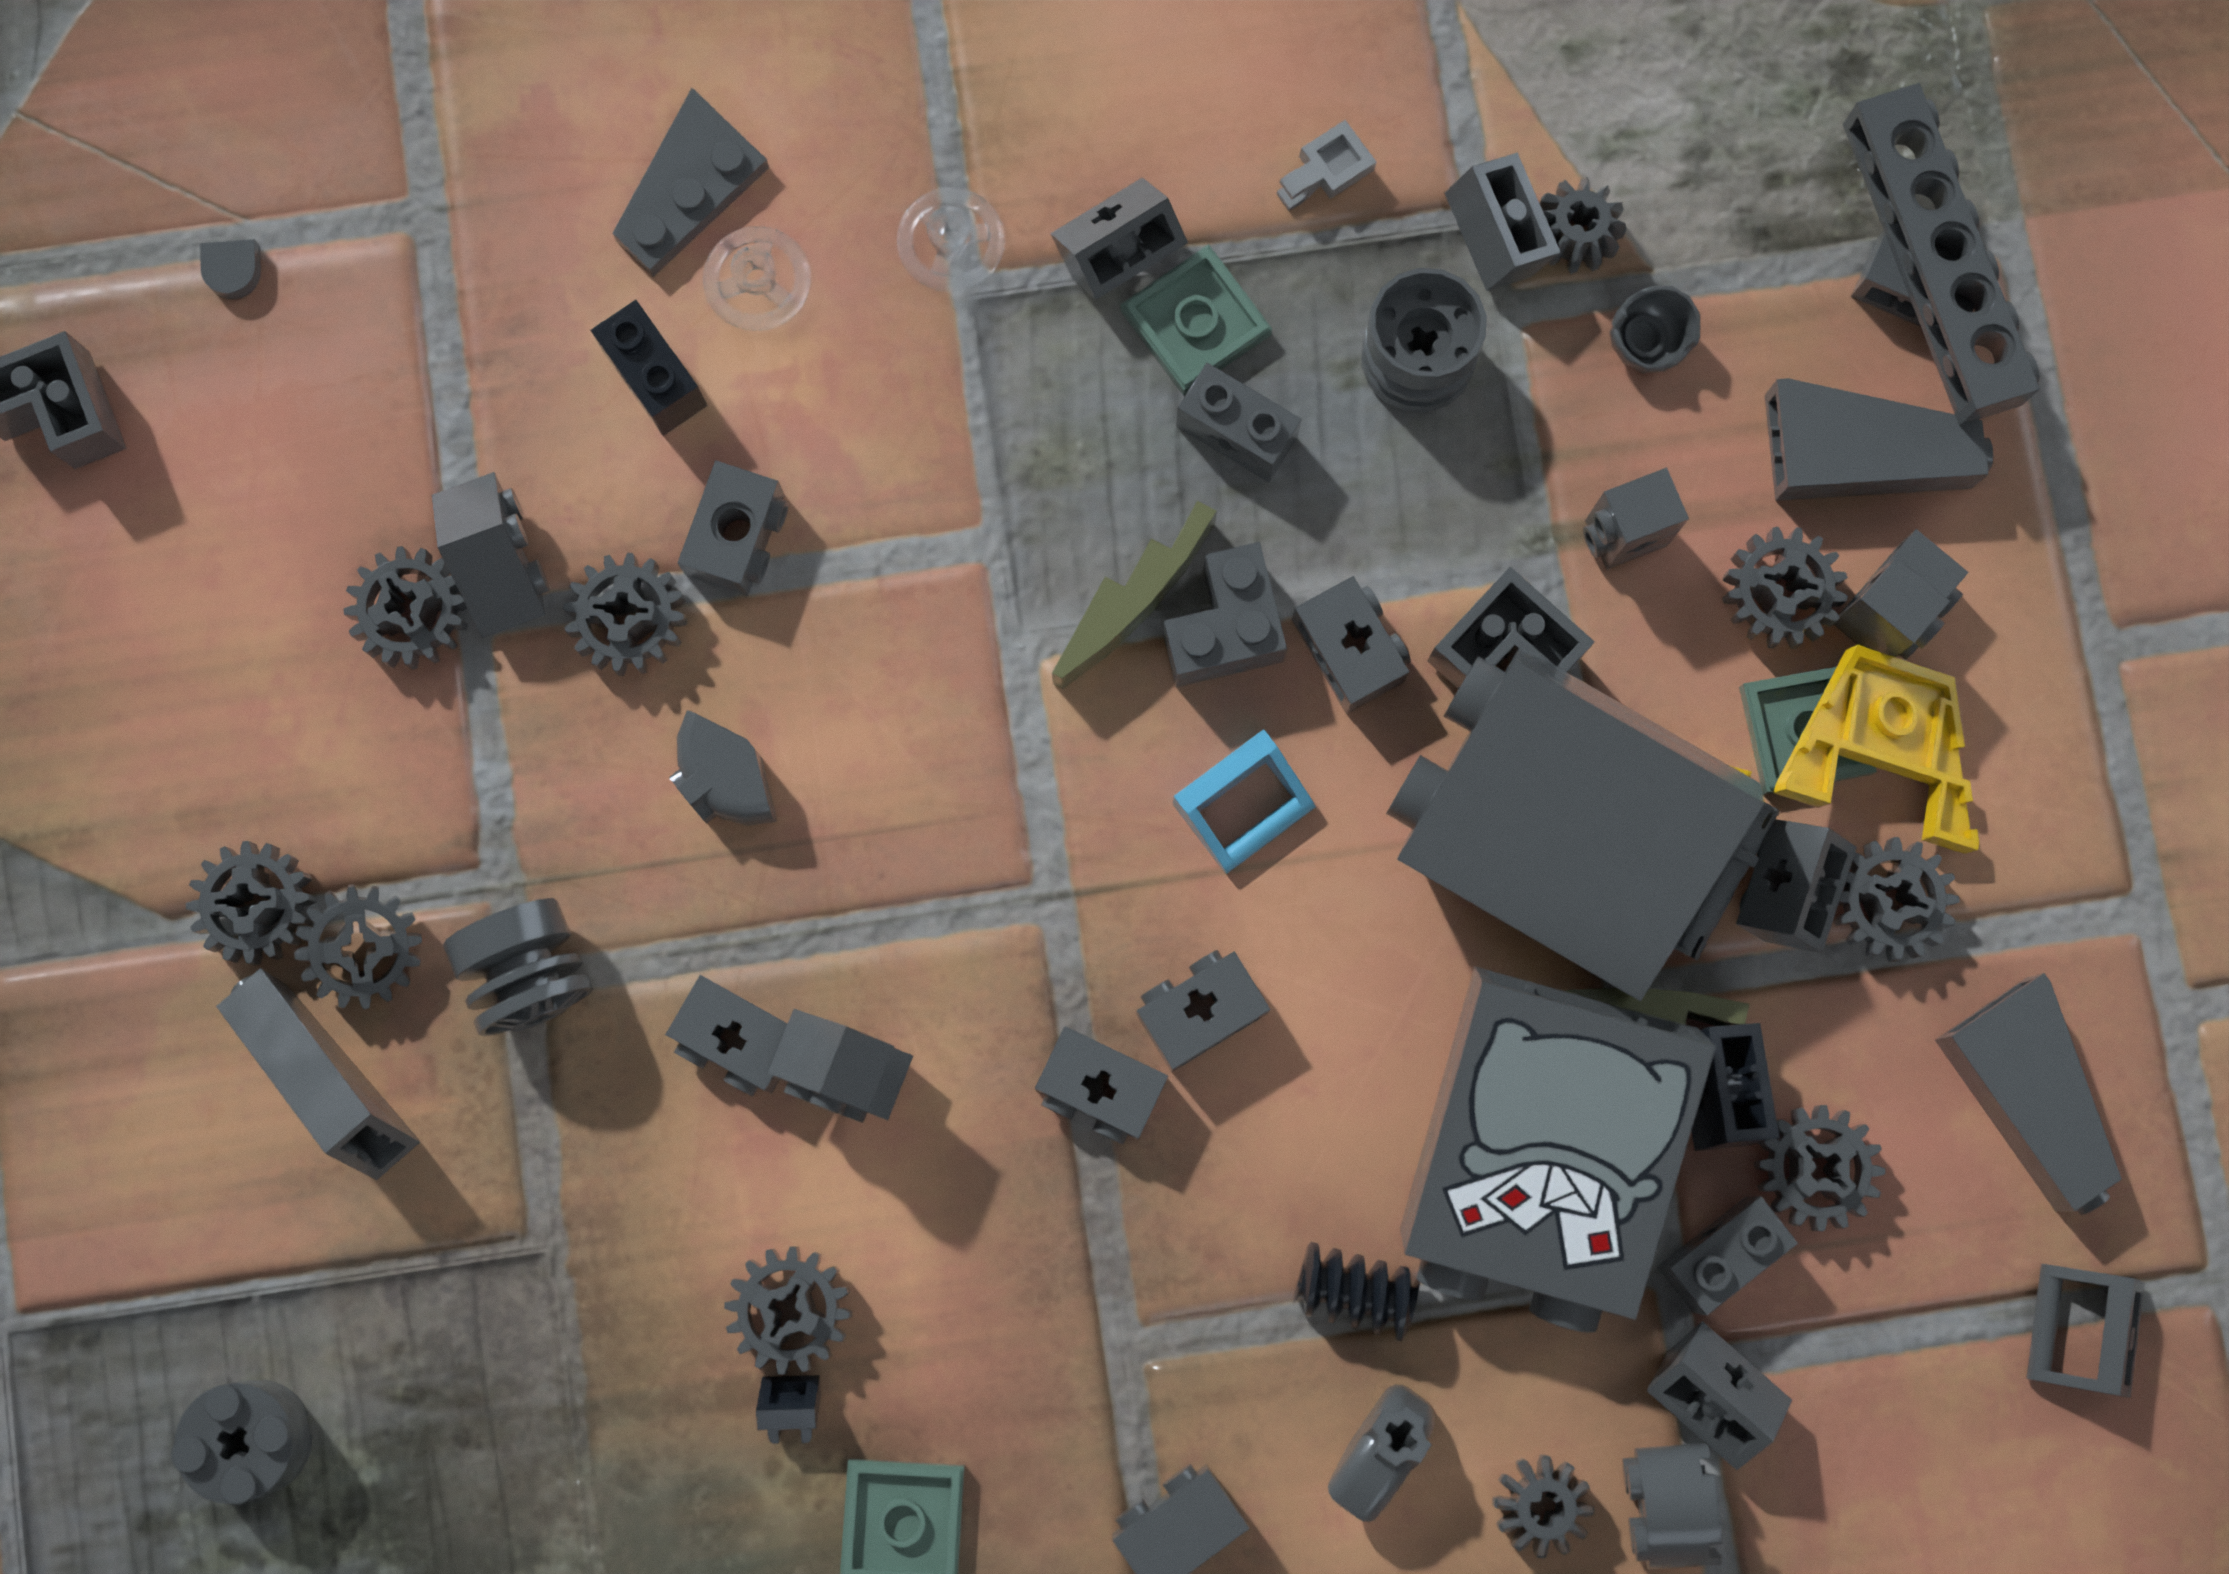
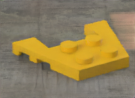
(1895, 721)

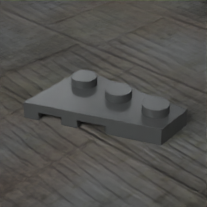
(687, 184)

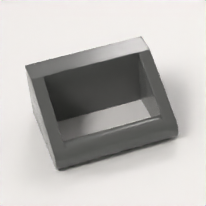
(2119, 1331)

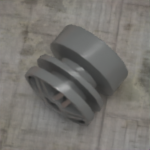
(1432, 314)
(520, 974)

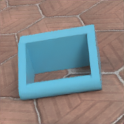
(1224, 777)

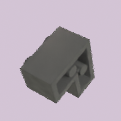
(59, 390)
(485, 555)
(1904, 599)
(1504, 620)
(1240, 629)
(839, 1067)

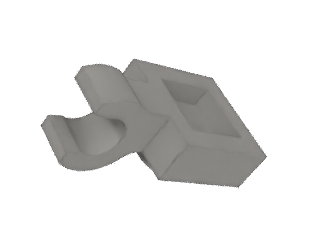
(1330, 162)

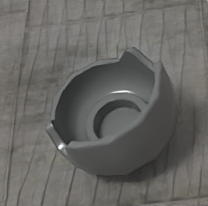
(1655, 329)

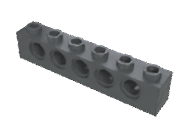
(1932, 282)

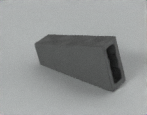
(1862, 445)
(316, 1076)
(2035, 1093)

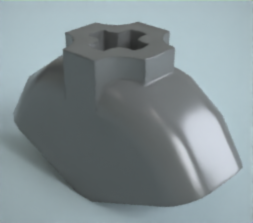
(721, 773)
(1383, 1452)

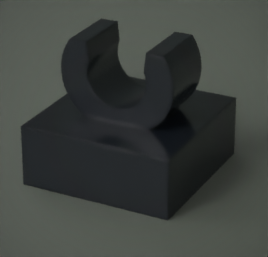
(788, 1404)

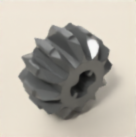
(1585, 209)
(1556, 1521)

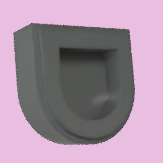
(231, 267)

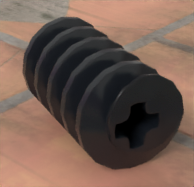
(1356, 1290)

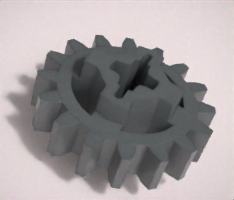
(1791, 566)
(626, 591)
(386, 614)
(1917, 907)
(252, 926)
(331, 949)
(1837, 1152)
(765, 1297)

